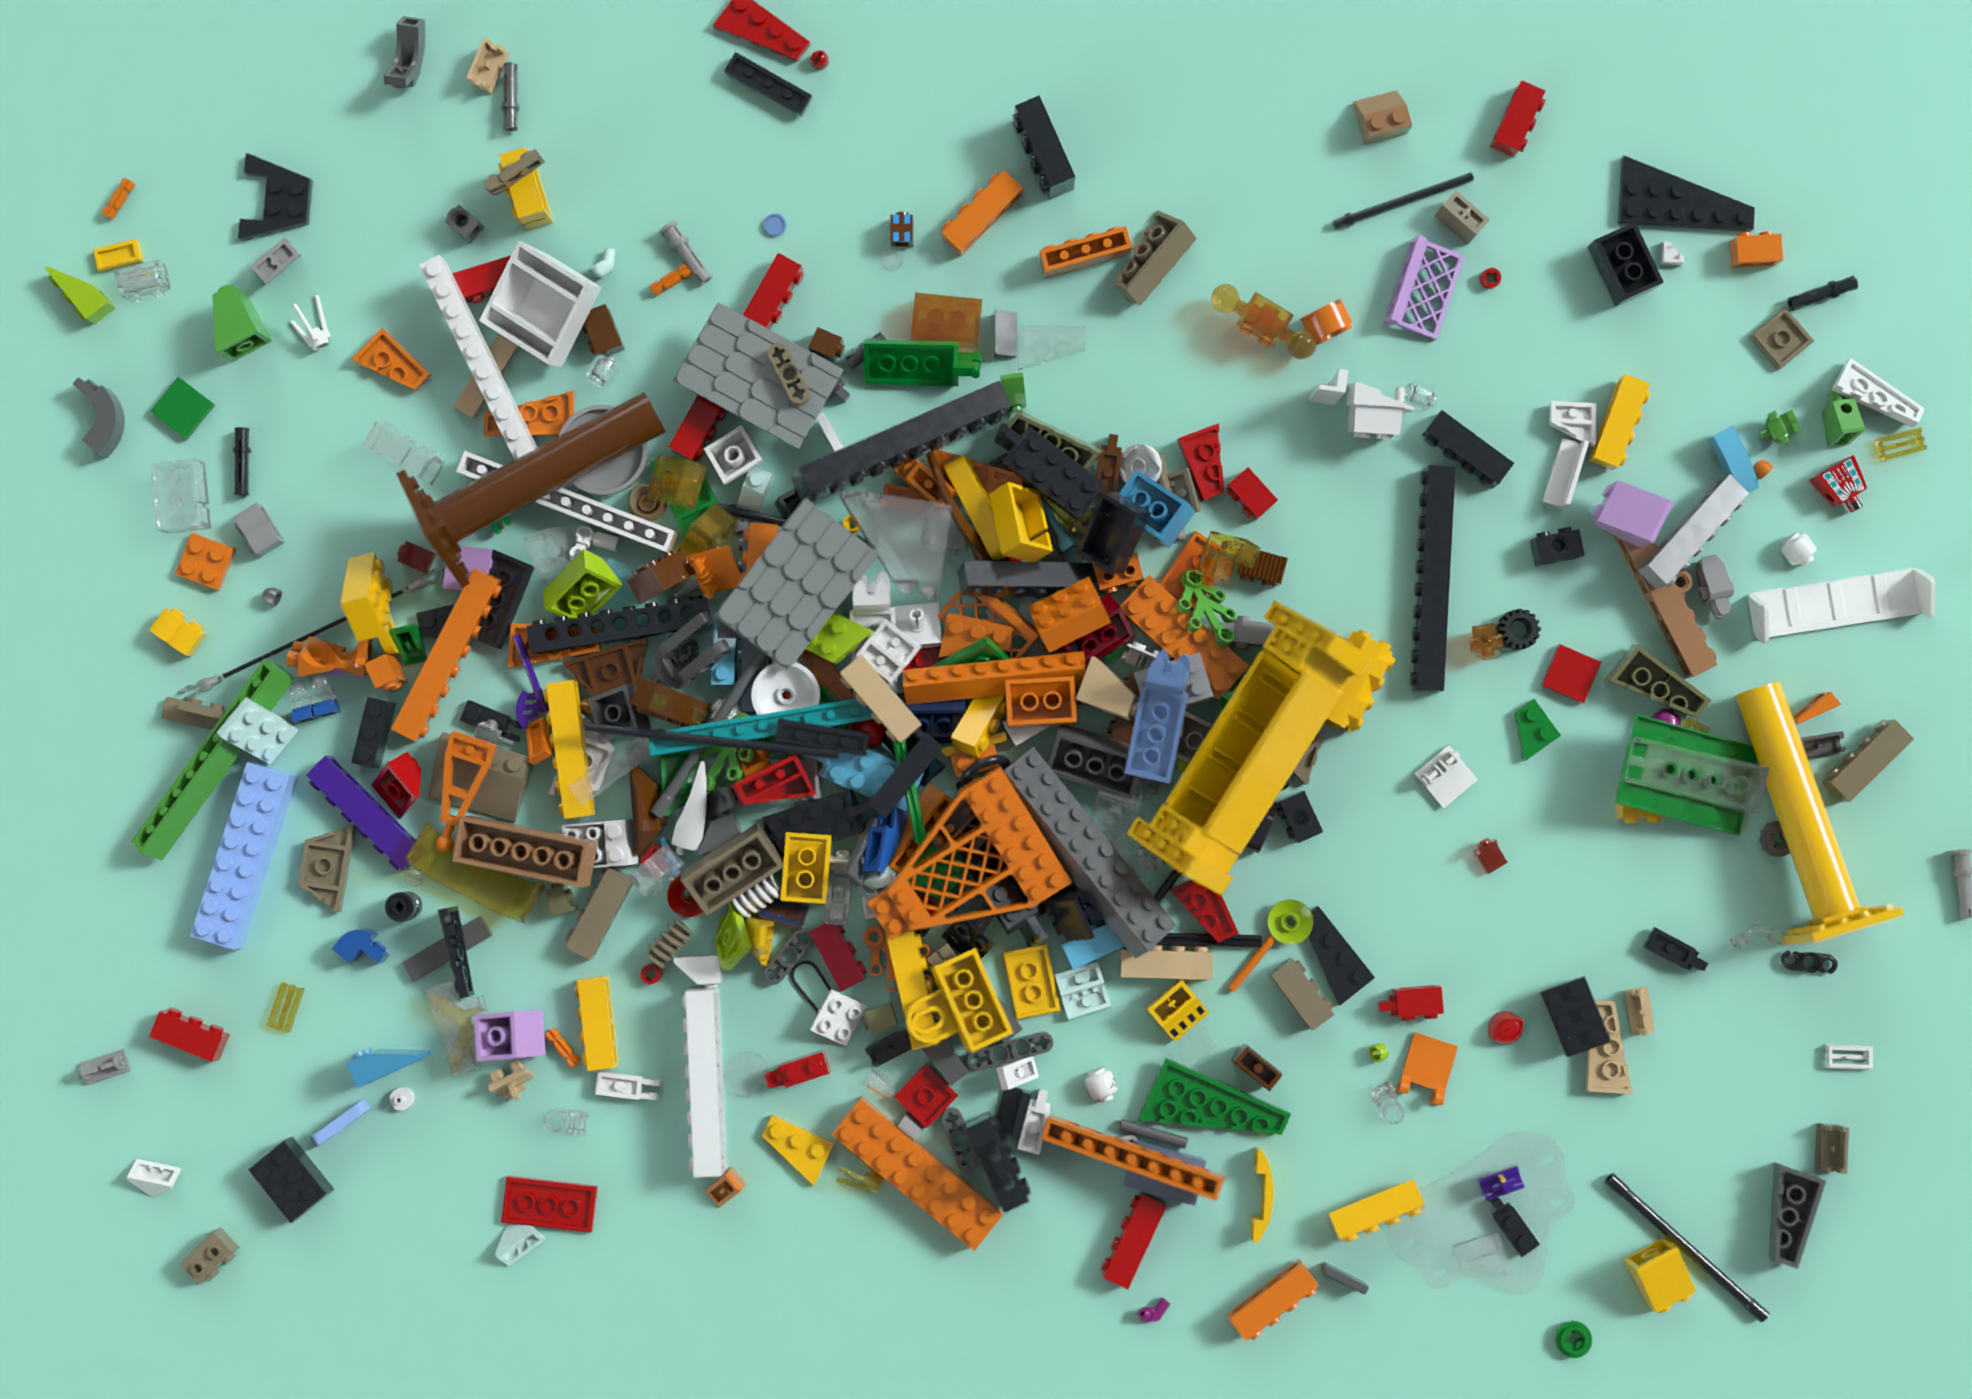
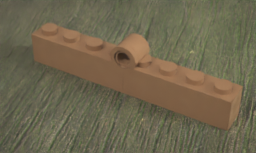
(1672, 613)

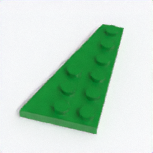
(1198, 1100)

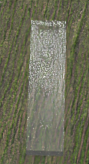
(611, 770)

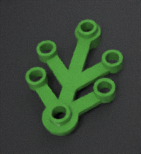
(1194, 585)
(725, 753)

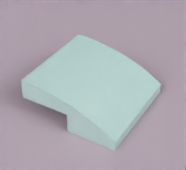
(1083, 991)

